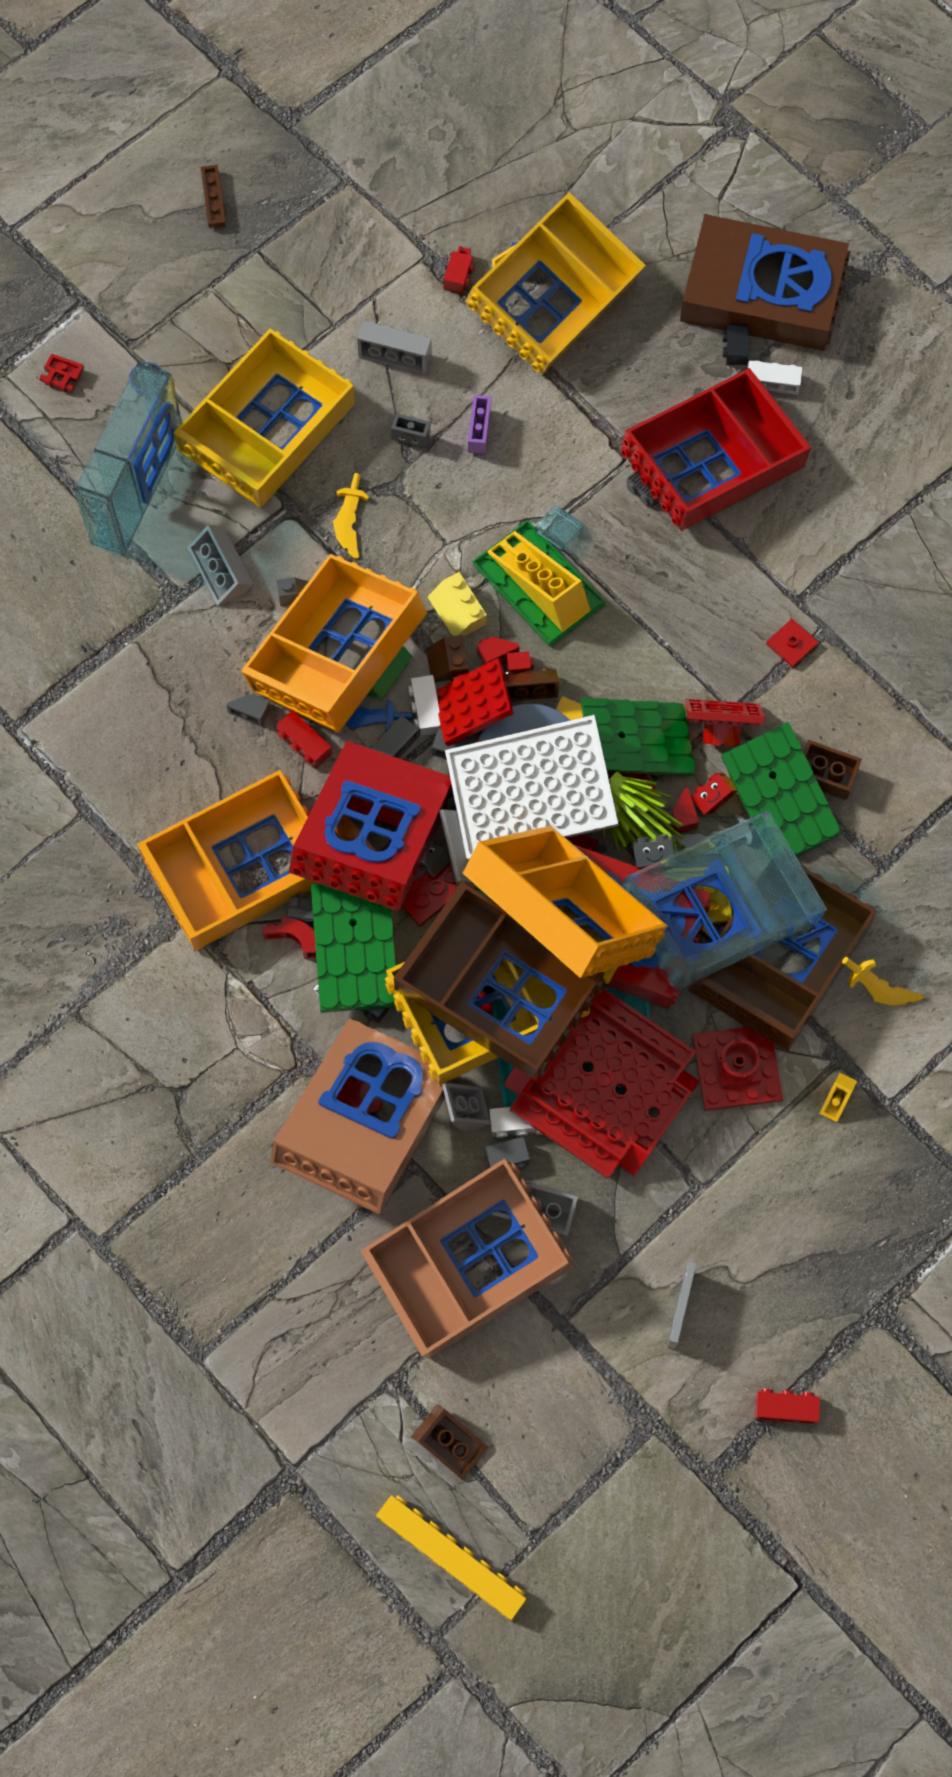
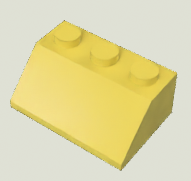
(457, 606)

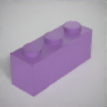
(479, 424)

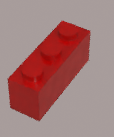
(303, 739)
(787, 1407)

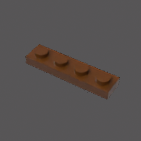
(213, 196)

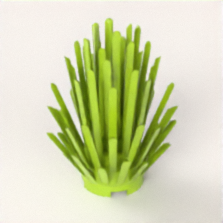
(638, 813)

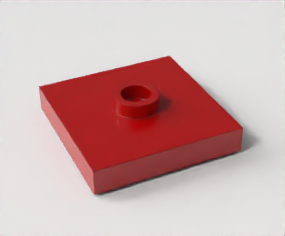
(792, 643)

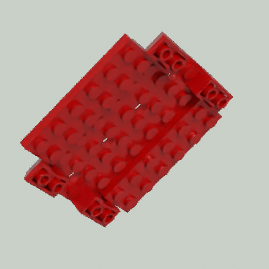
(583, 1108)

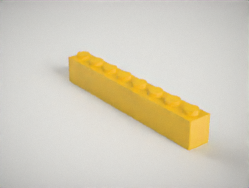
(451, 1558)

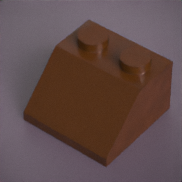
(447, 658)

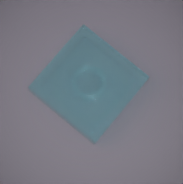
(559, 527)

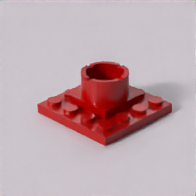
(723, 719)
(733, 1084)

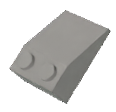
(466, 1106)

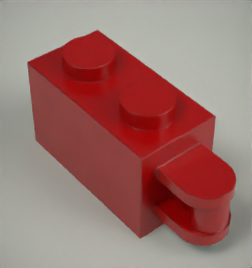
(458, 271)

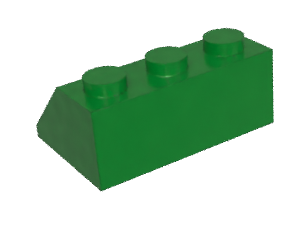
(391, 674)

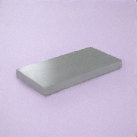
(681, 1305)

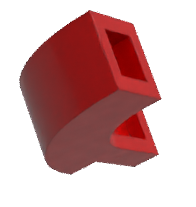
(294, 930)

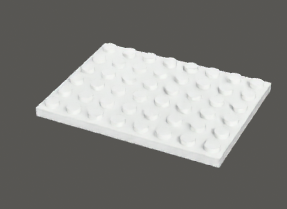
(532, 782)

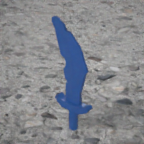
(365, 717)

